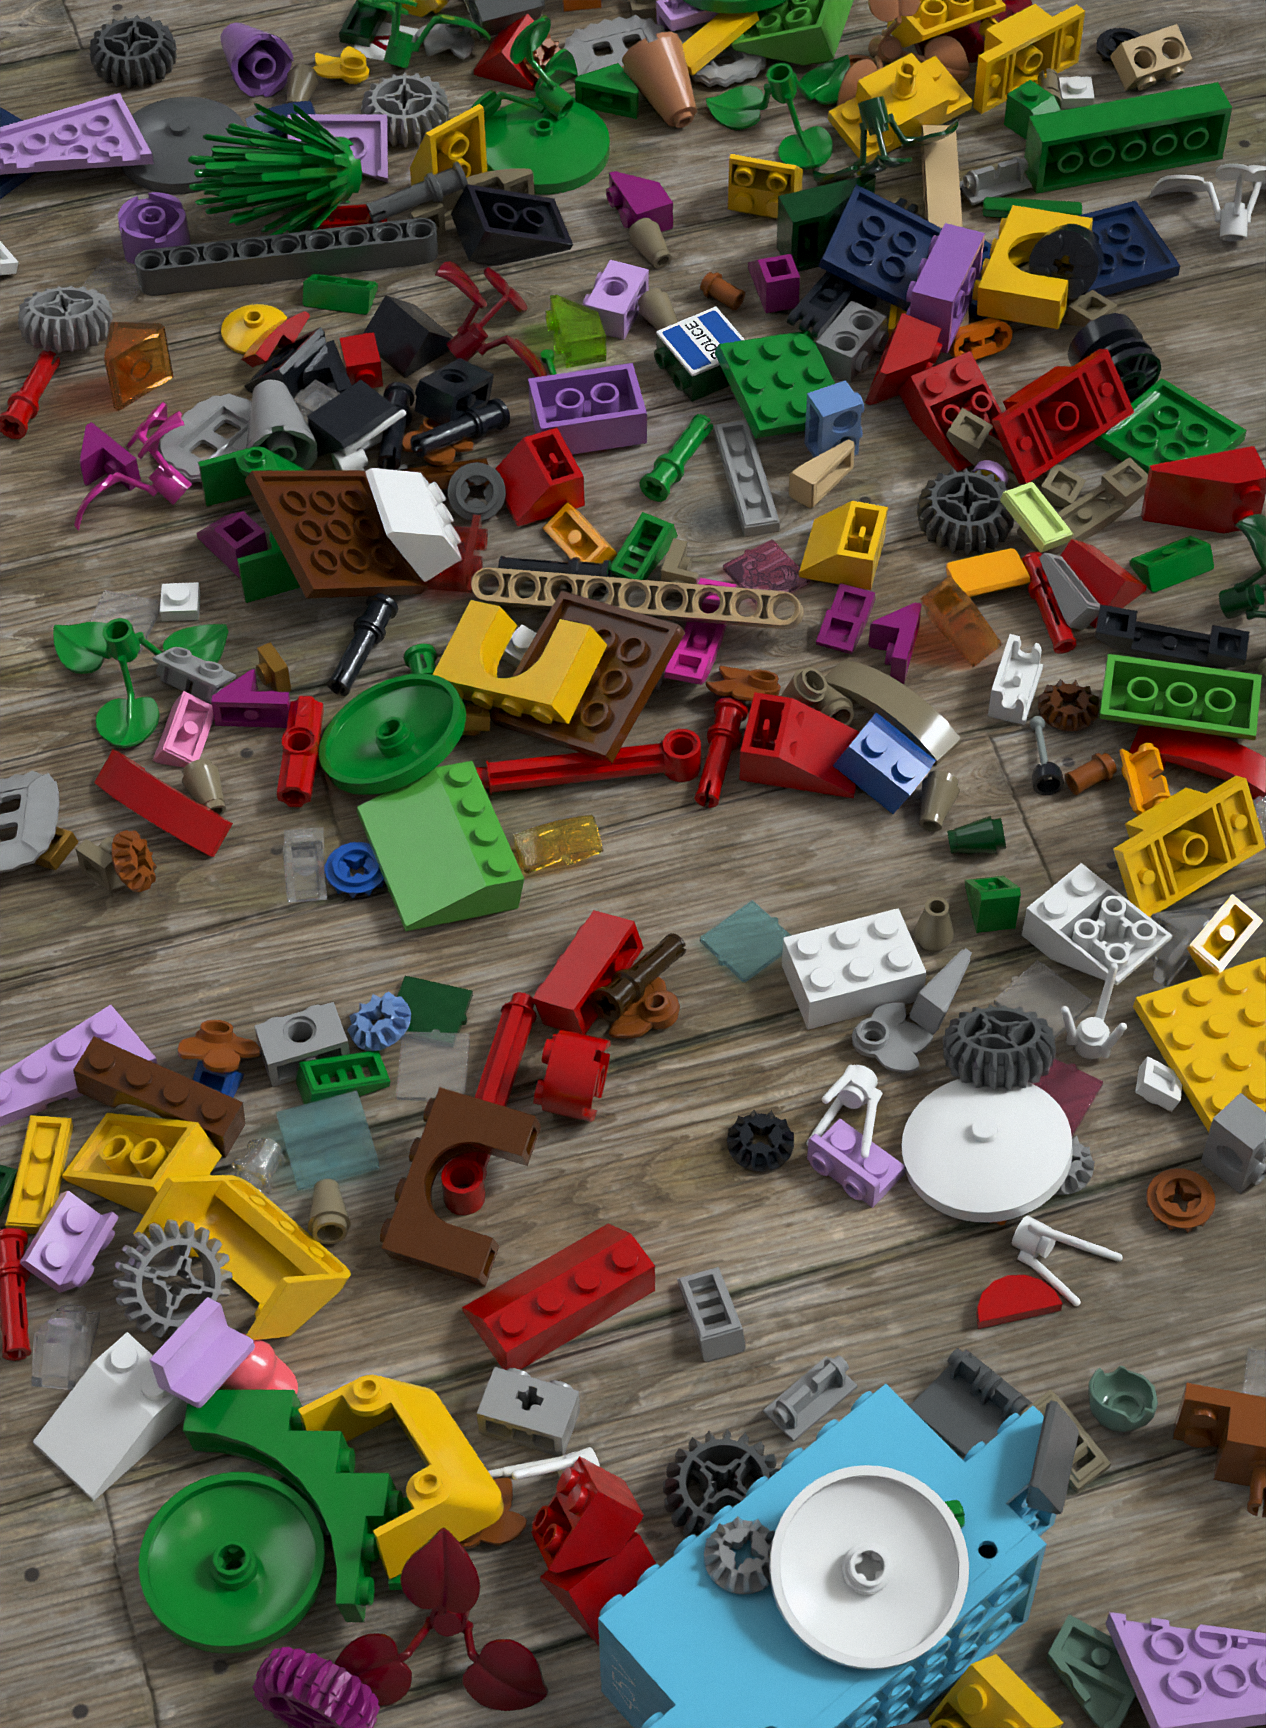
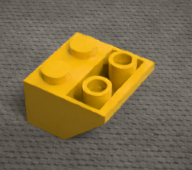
(758, 183)
(846, 545)
(992, 1698)

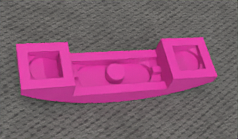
(699, 645)

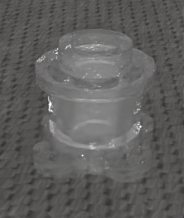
(260, 1163)

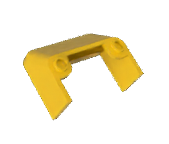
(265, 1247)
(446, 1494)

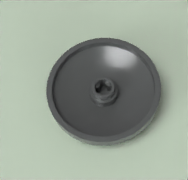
(173, 134)

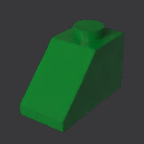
(1027, 101)

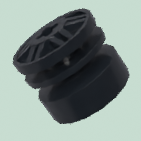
(1131, 355)

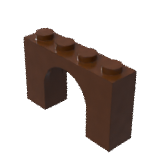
(452, 1128)

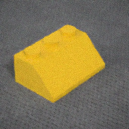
(942, 16)

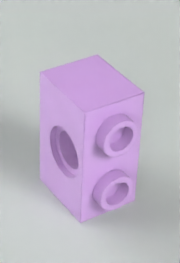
(617, 296)

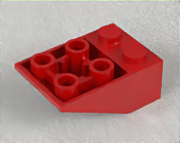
(940, 394)
(794, 747)

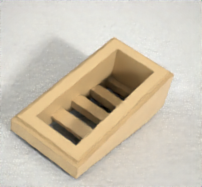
(819, 475)

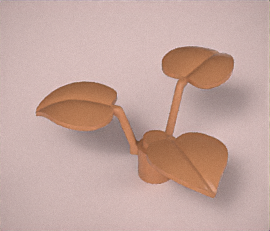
(888, 48)

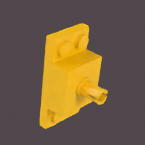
(1022, 48)
(912, 92)
(1187, 843)

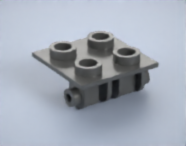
(968, 1402)

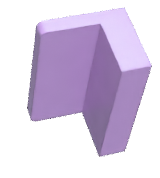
(200, 1355)

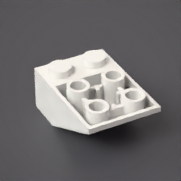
(1092, 926)

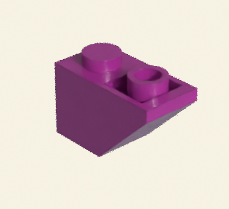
(639, 199)
(776, 282)
(233, 538)

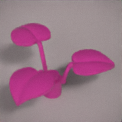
(165, 478)

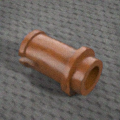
(716, 287)
(1098, 769)

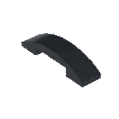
(1216, 650)

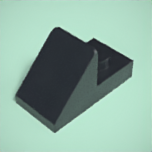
(327, 369)

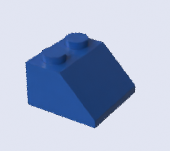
(884, 763)

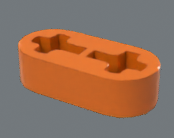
(977, 335)

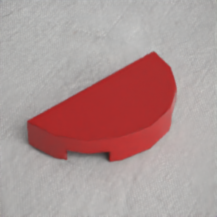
(1015, 1299)

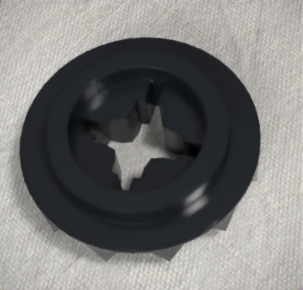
(1111, 39)
(760, 1156)

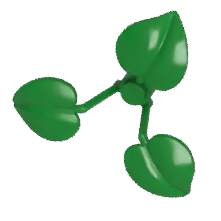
(400, 43)
(547, 89)
(741, 108)
(87, 644)

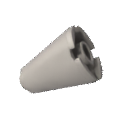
(279, 425)

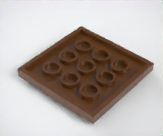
(332, 533)
(620, 685)

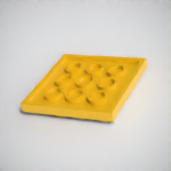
(1213, 1035)

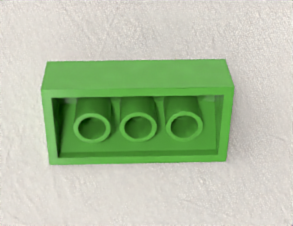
(1180, 697)

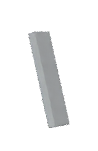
(746, 478)

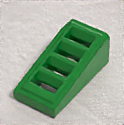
(644, 526)
(323, 1069)

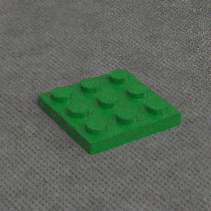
(773, 379)
(1169, 428)

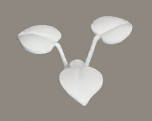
(1234, 216)

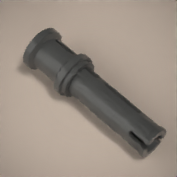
(432, 188)

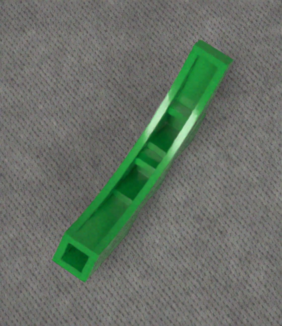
(269, 1431)

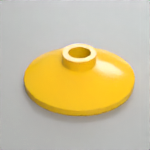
(247, 324)

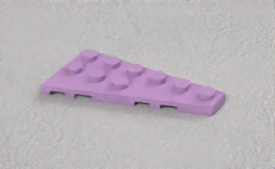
(74, 138)
(1193, 1675)

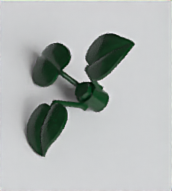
(876, 121)
(1246, 596)

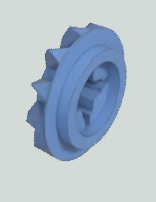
(385, 1031)

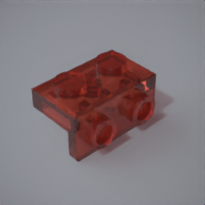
(460, 575)

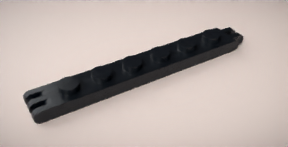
(828, 297)

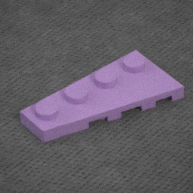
(49, 1071)

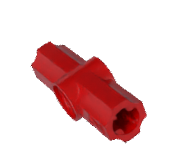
(300, 751)

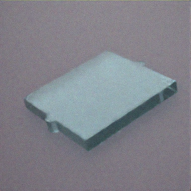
(746, 941)

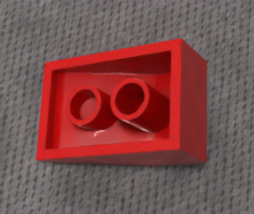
(1206, 490)

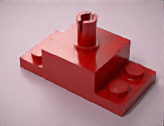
(1061, 414)

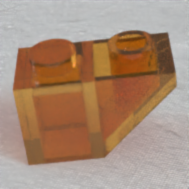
(960, 621)

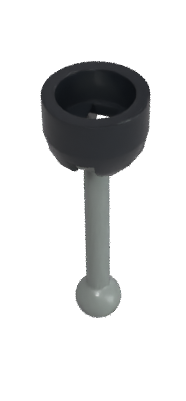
(1046, 768)

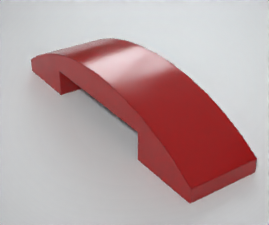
(1206, 754)
(162, 804)

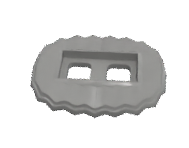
(607, 34)
(744, 67)
(200, 429)
(34, 818)

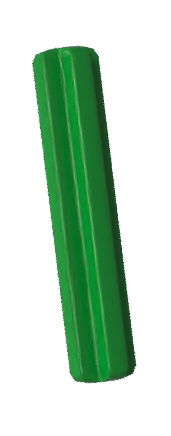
(1000, 207)

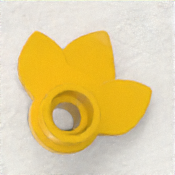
(349, 66)

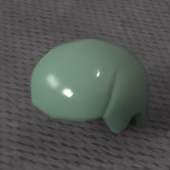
(1122, 1399)

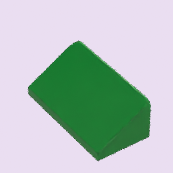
(339, 293)
(1173, 563)

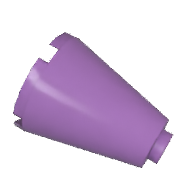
(256, 59)

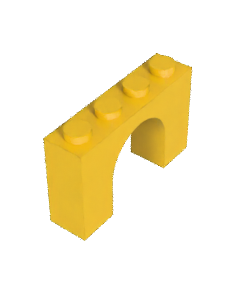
(1015, 294)
(545, 691)

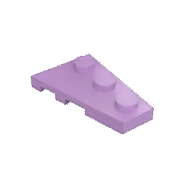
(367, 134)

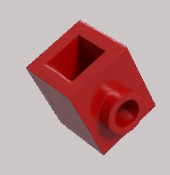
(362, 359)

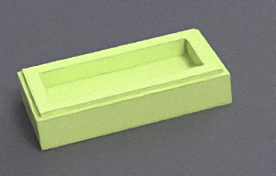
(1036, 517)

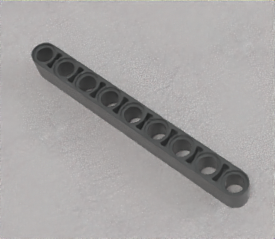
(286, 256)

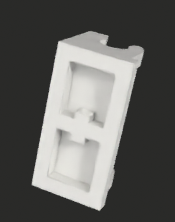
(1015, 682)

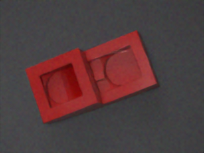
(280, 334)

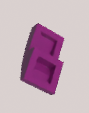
(846, 619)

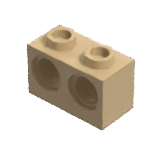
(1148, 53)

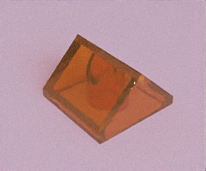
(136, 360)

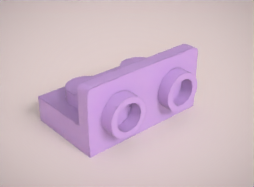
(680, 15)
(840, 1158)
(68, 1243)

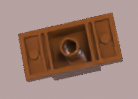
(1236, 1427)

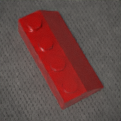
(562, 1297)

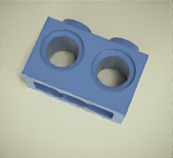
(832, 418)

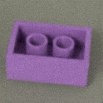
(947, 281)
(590, 407)

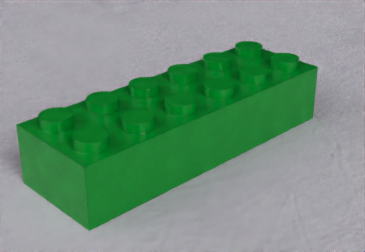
(1127, 137)

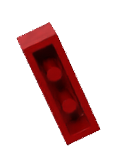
(595, 954)

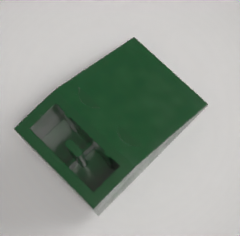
(810, 218)

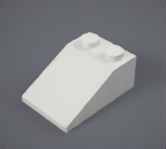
(110, 1419)

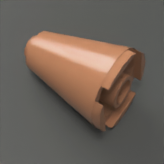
(663, 77)

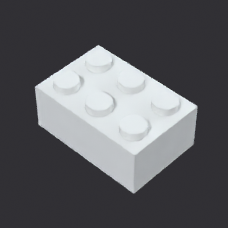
(852, 968)

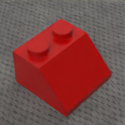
(908, 352)

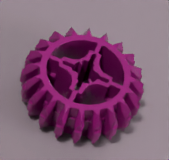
(313, 1692)

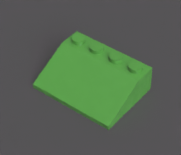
(797, 31)
(442, 849)

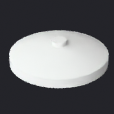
(987, 1150)
(869, 1567)

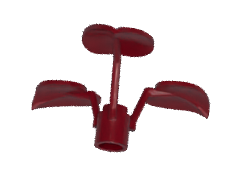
(472, 337)
(446, 1581)

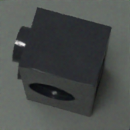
(452, 390)

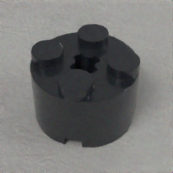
(1084, 255)

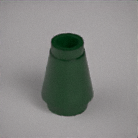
(978, 837)

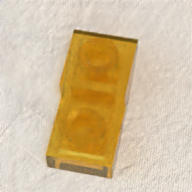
(556, 841)

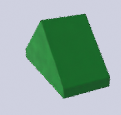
(608, 91)
(993, 903)

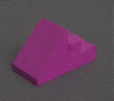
(104, 455)
(897, 636)
(245, 706)

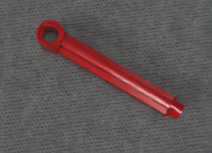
(675, 756)
(495, 1088)

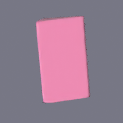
(184, 731)

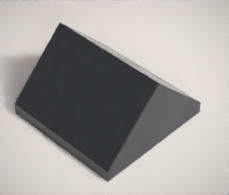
(407, 336)
(290, 362)
(348, 417)

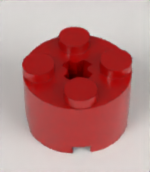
(573, 1074)

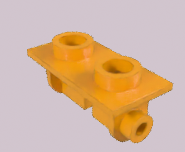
(1139, 773)

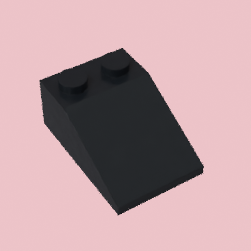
(508, 225)

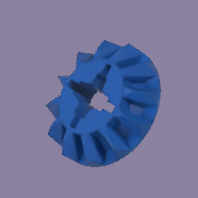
(353, 856)

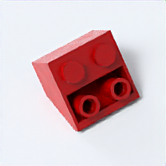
(541, 477)
(586, 1518)

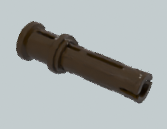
(629, 984)

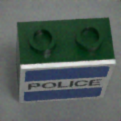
(689, 355)

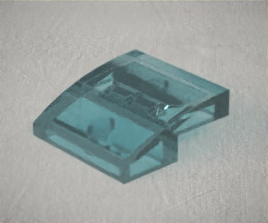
(327, 1140)

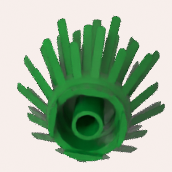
(290, 173)

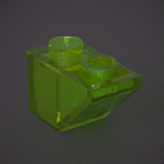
(577, 332)

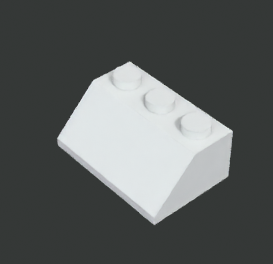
(415, 519)

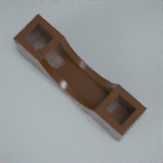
(125, 1078)

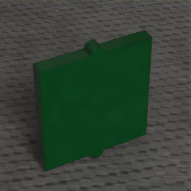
(435, 1005)

